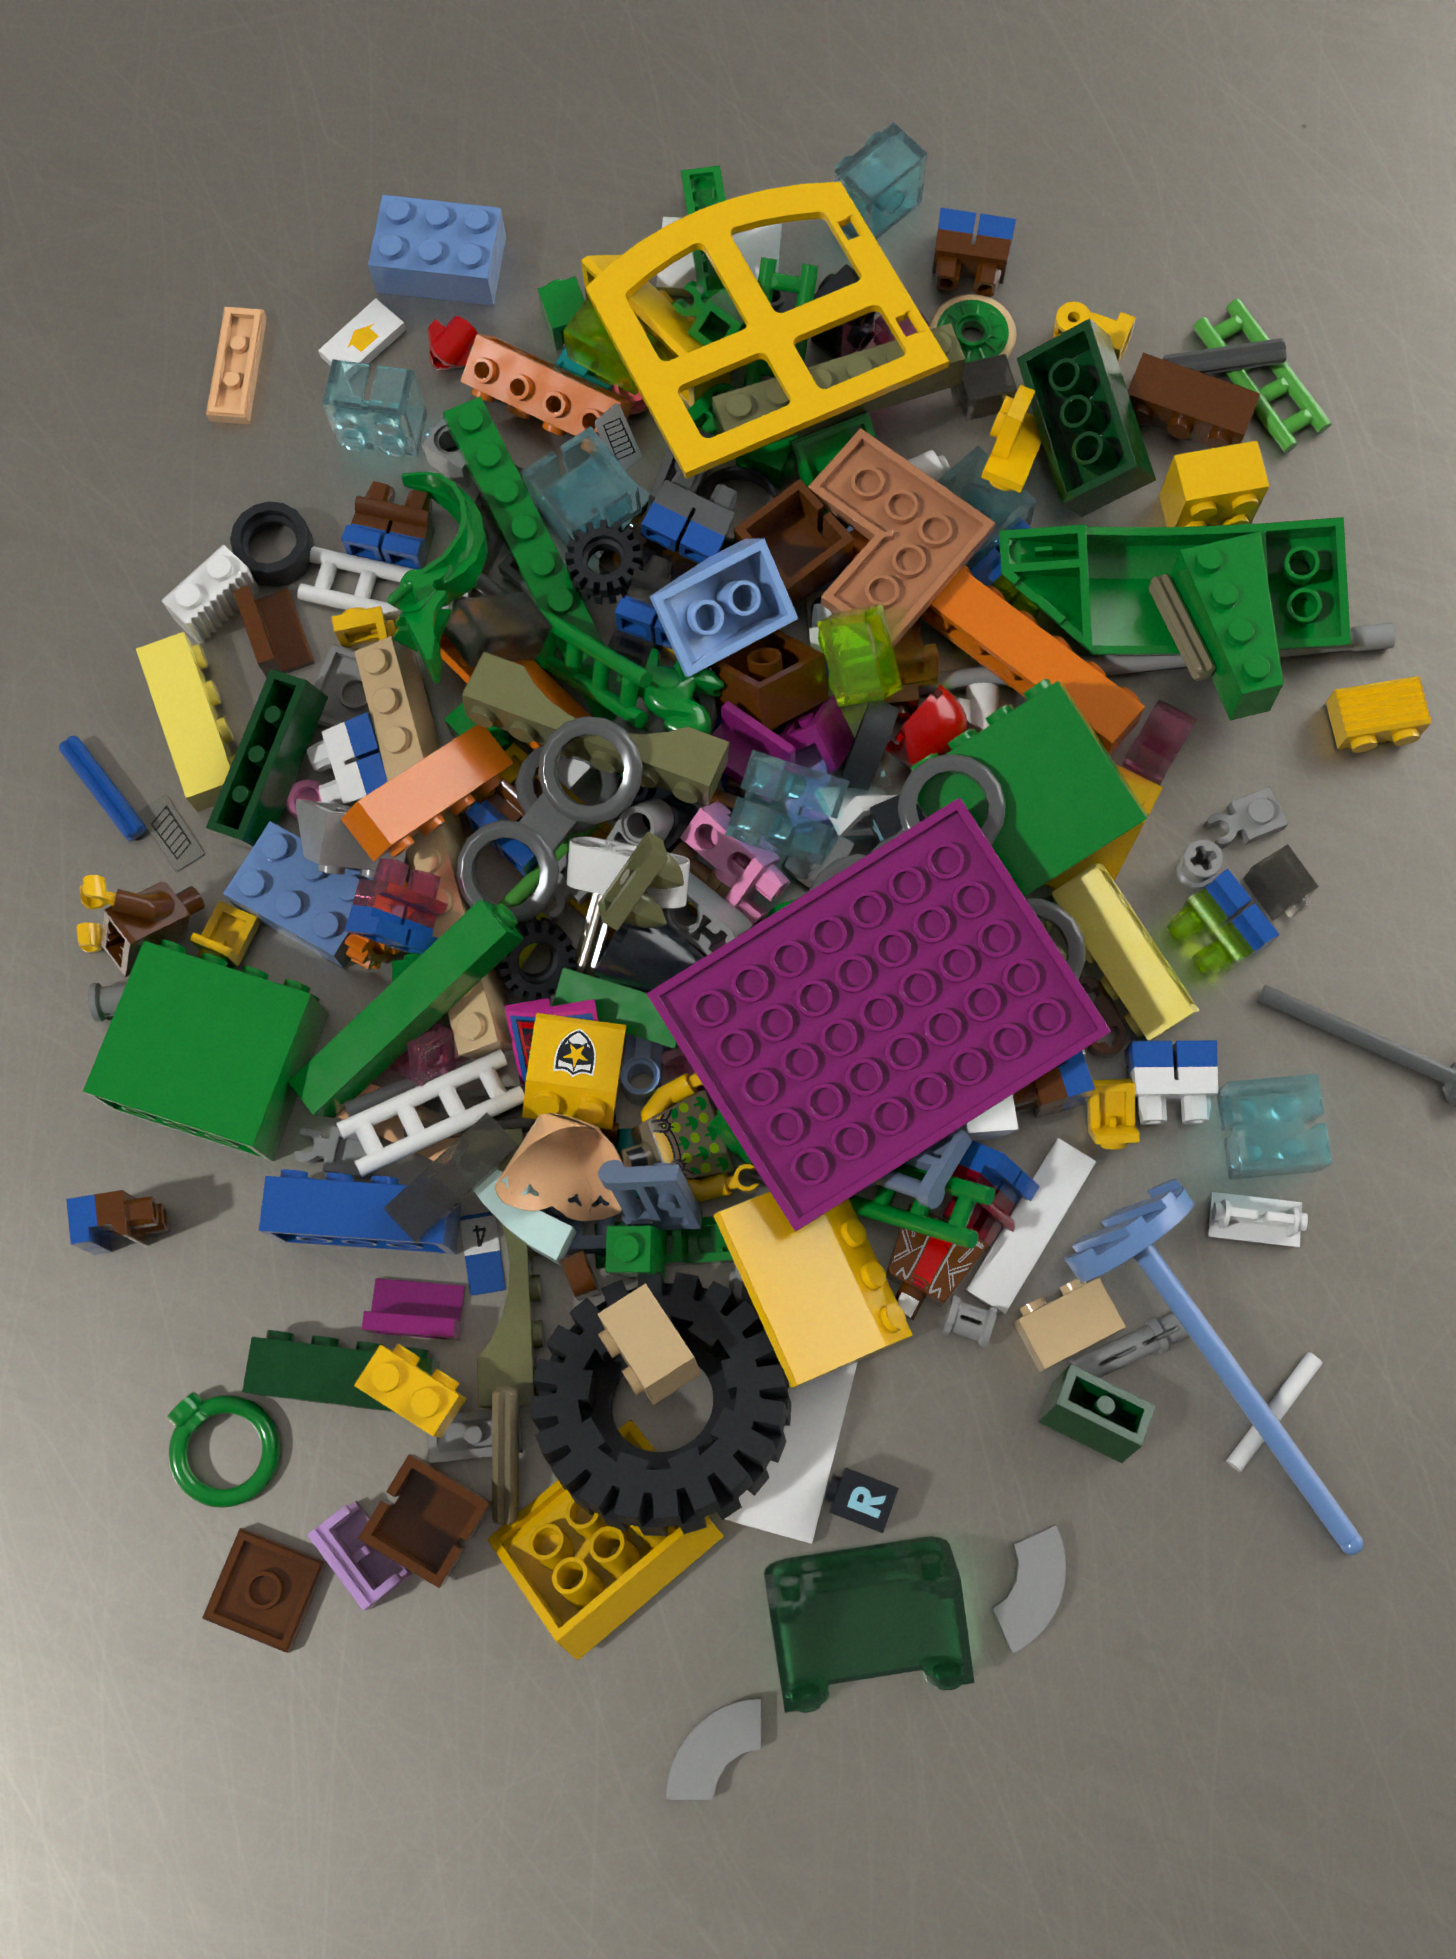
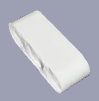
(597, 861)

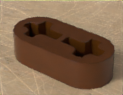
(1109, 1014)
(580, 1275)

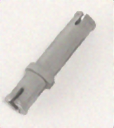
(1090, 1361)

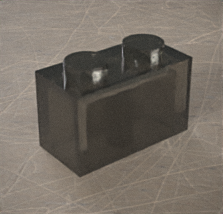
(498, 625)

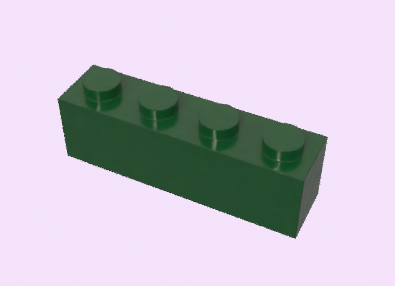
(267, 758)
(315, 1370)

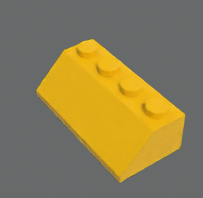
(659, 319)

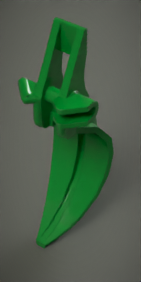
(449, 577)

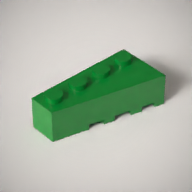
(1232, 609)

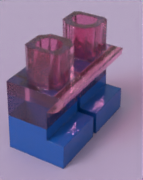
(397, 914)

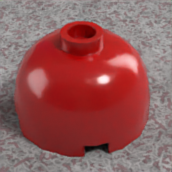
(929, 728)

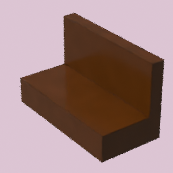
(274, 631)

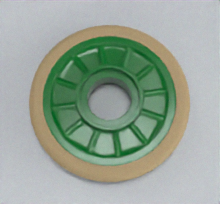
(983, 314)

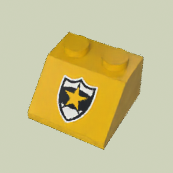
(574, 1069)

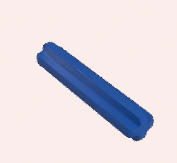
(102, 788)

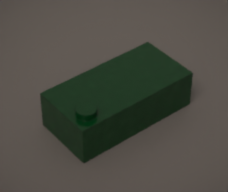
(1086, 418)

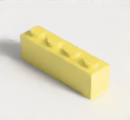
(189, 716)
(1125, 954)

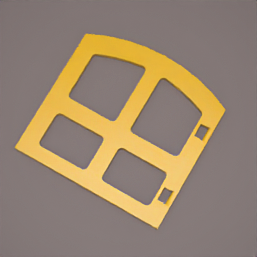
(768, 333)

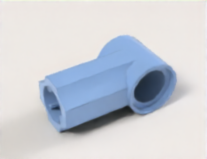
(641, 1057)

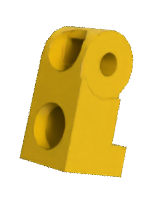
(1074, 313)

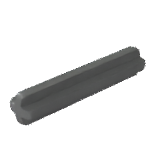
(1232, 357)

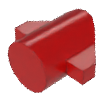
(450, 343)

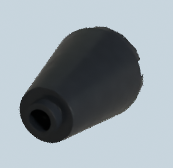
(645, 956)

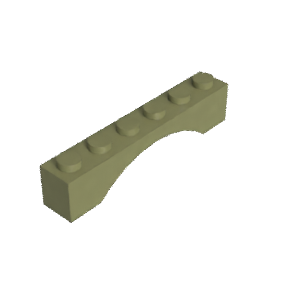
(676, 760)
(512, 1351)

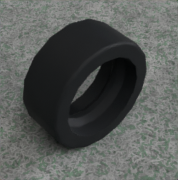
(264, 516)

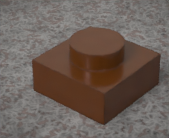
(905, 700)

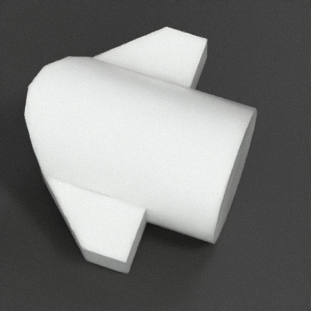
(980, 702)

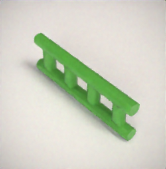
(1286, 380)

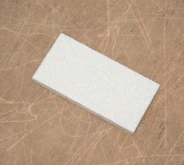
(797, 1483)

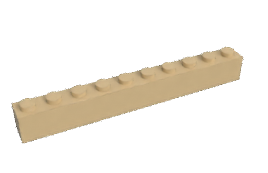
(404, 738)

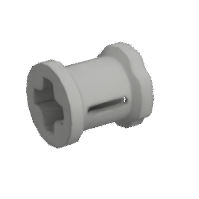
(1203, 852)
(104, 1000)
(954, 1323)

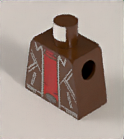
(928, 1268)

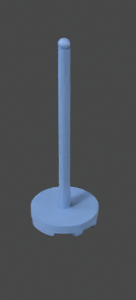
(1131, 1234)

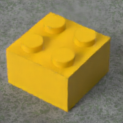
(1214, 486)

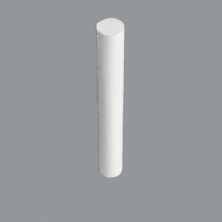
(1279, 1406)

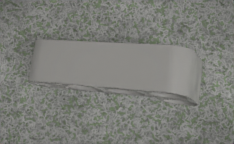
(725, 919)

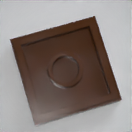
(265, 1590)

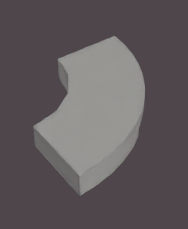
(1035, 1590)
(711, 1747)

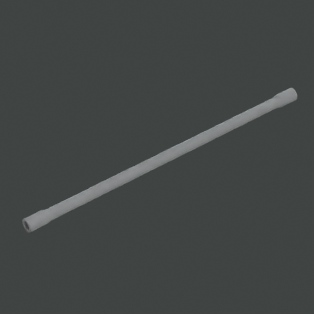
(1362, 639)

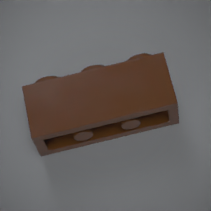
(1190, 403)

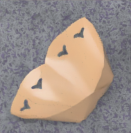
(559, 1161)

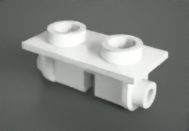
(1256, 1219)

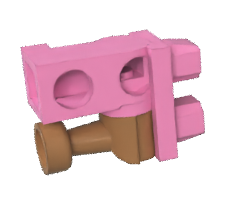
(738, 867)

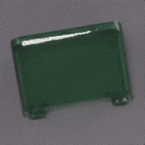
(867, 1618)

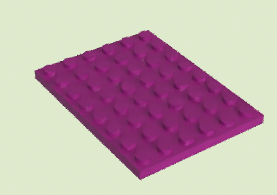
(878, 1013)

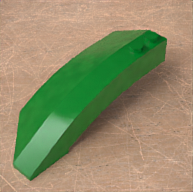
(1100, 578)

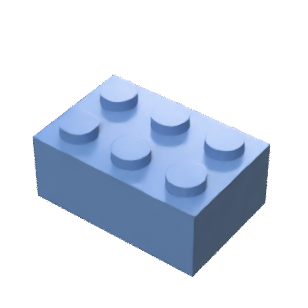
(437, 250)
(294, 895)

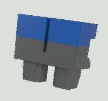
(673, 510)

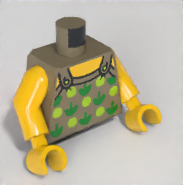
(678, 1132)

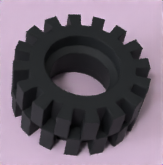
(598, 540)
(546, 981)

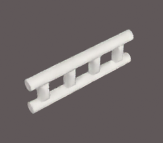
(369, 572)
(421, 1137)

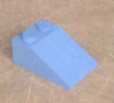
(723, 605)

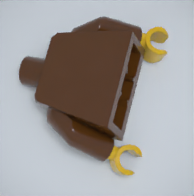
(134, 918)

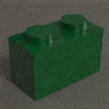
(1096, 1413)

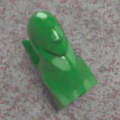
(672, 693)

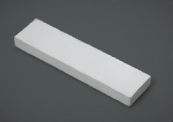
(1035, 1222)

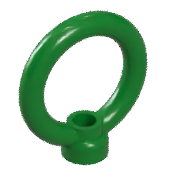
(193, 1414)

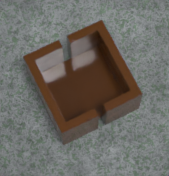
(793, 535)
(426, 1520)

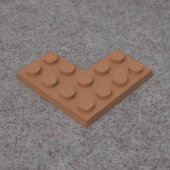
(914, 530)

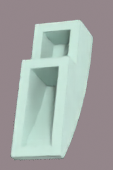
(535, 1228)

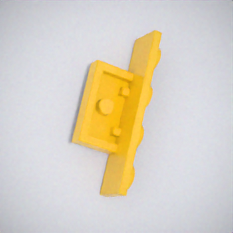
(1015, 443)

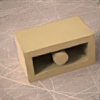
(1068, 1323)
(649, 1345)

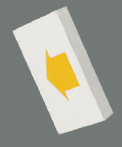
(364, 335)

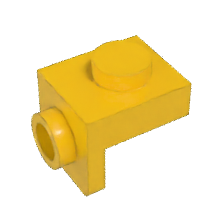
(362, 626)
(227, 933)
(1112, 1113)

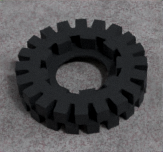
(677, 1485)

